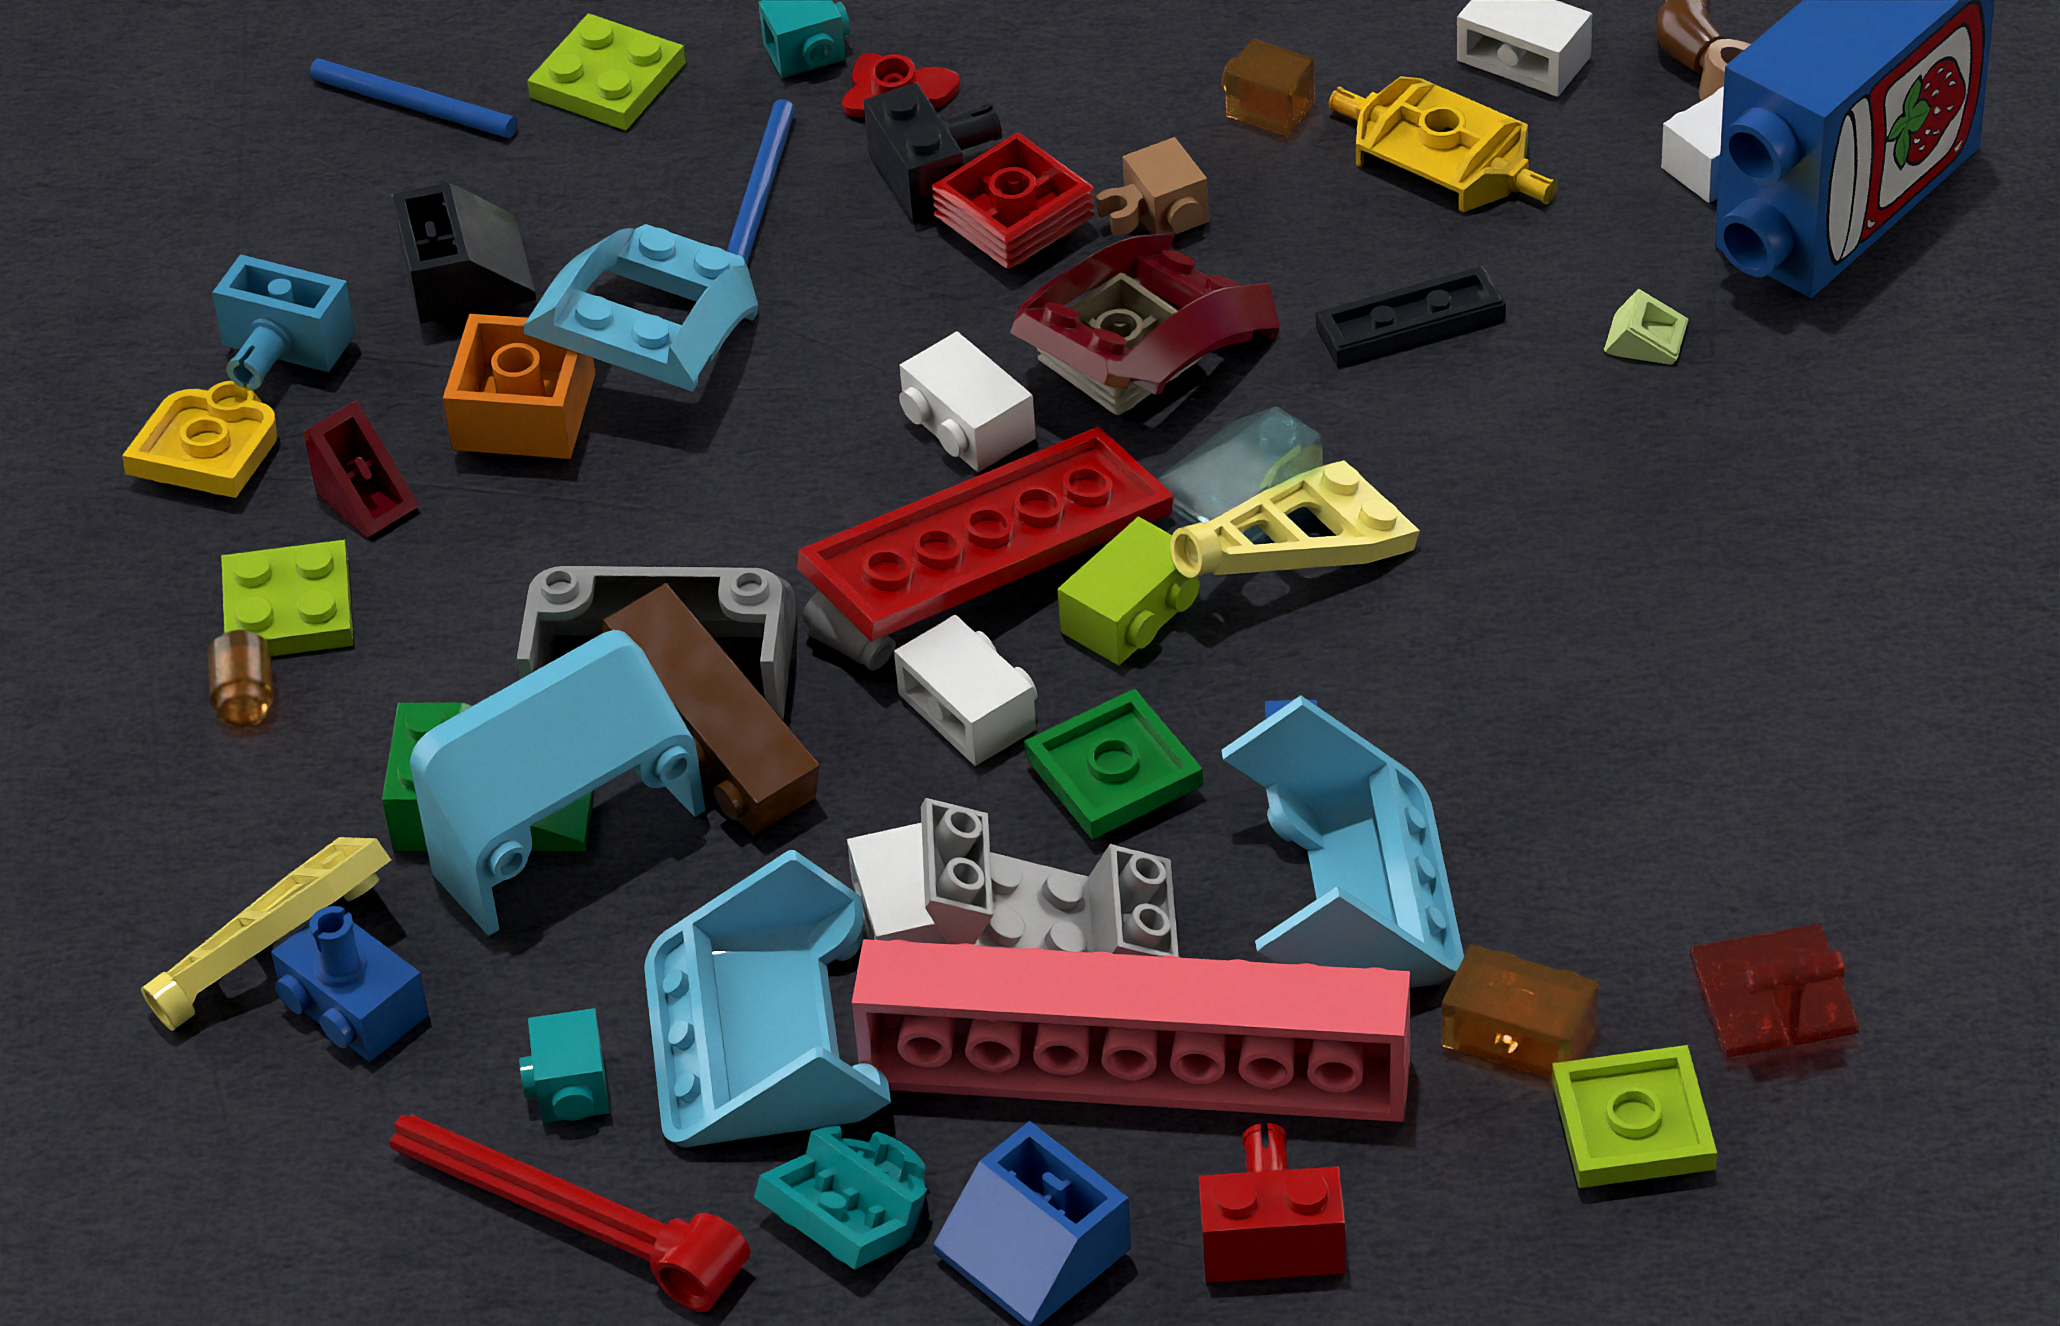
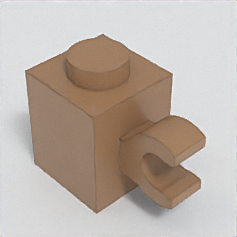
(1160, 189)

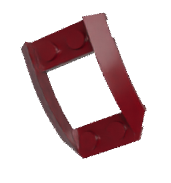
(1210, 317)

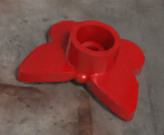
(881, 74)

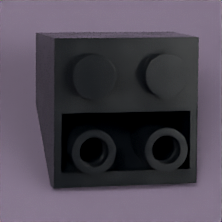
(460, 252)

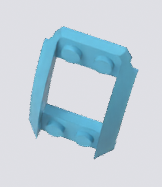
(637, 339)

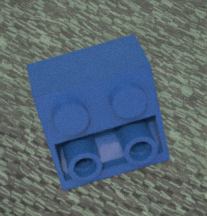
(1034, 1226)

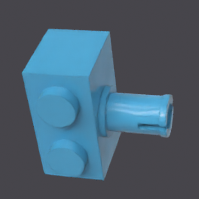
(281, 315)

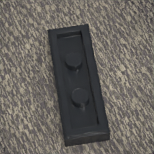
(1410, 315)

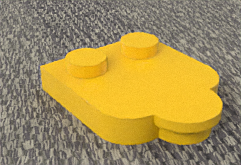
(204, 440)

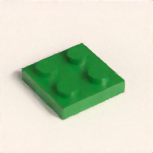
(1113, 763)

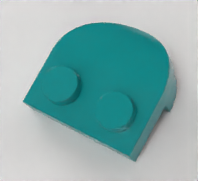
(849, 1194)

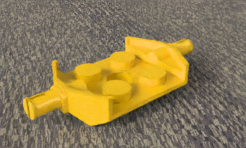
(1477, 159)

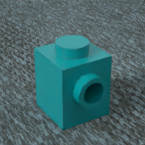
(803, 33)
(565, 1066)

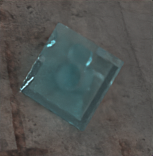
(1240, 464)

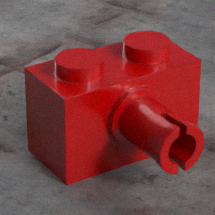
(1271, 1217)

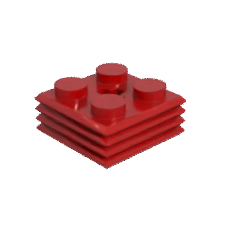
(1013, 200)

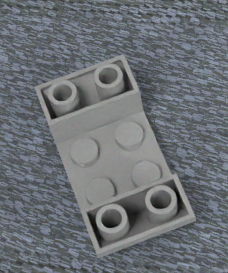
(1023, 905)

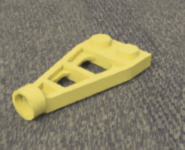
(1358, 515)
(336, 871)

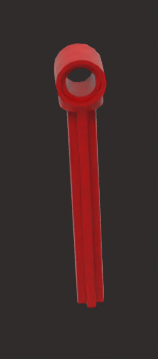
(688, 1259)

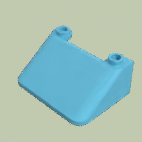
(749, 1010)

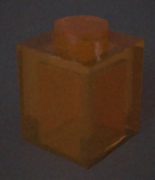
(1269, 86)

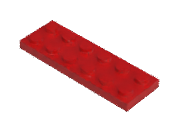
(983, 533)

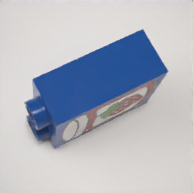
(1845, 129)

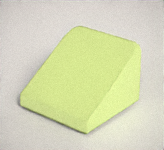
(1646, 330)

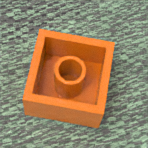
(515, 391)

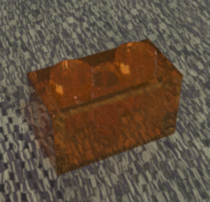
(1518, 1011)

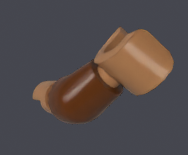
(1693, 40)

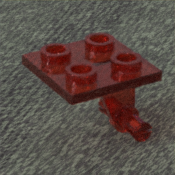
(1774, 990)

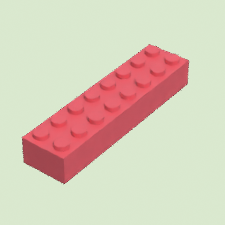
(1135, 1029)

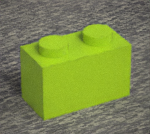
(1125, 593)

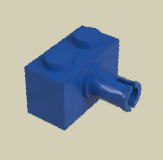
(349, 983)

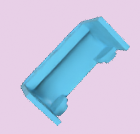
(537, 751)
(1367, 846)

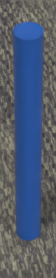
(413, 98)
(761, 179)

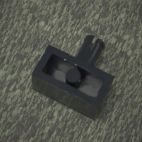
(919, 146)

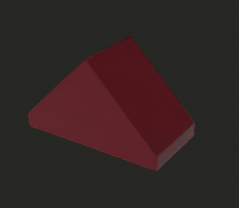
(356, 471)

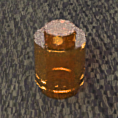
(240, 677)

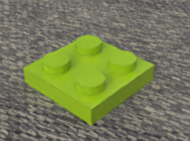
(606, 71)
(290, 596)
(1633, 1116)

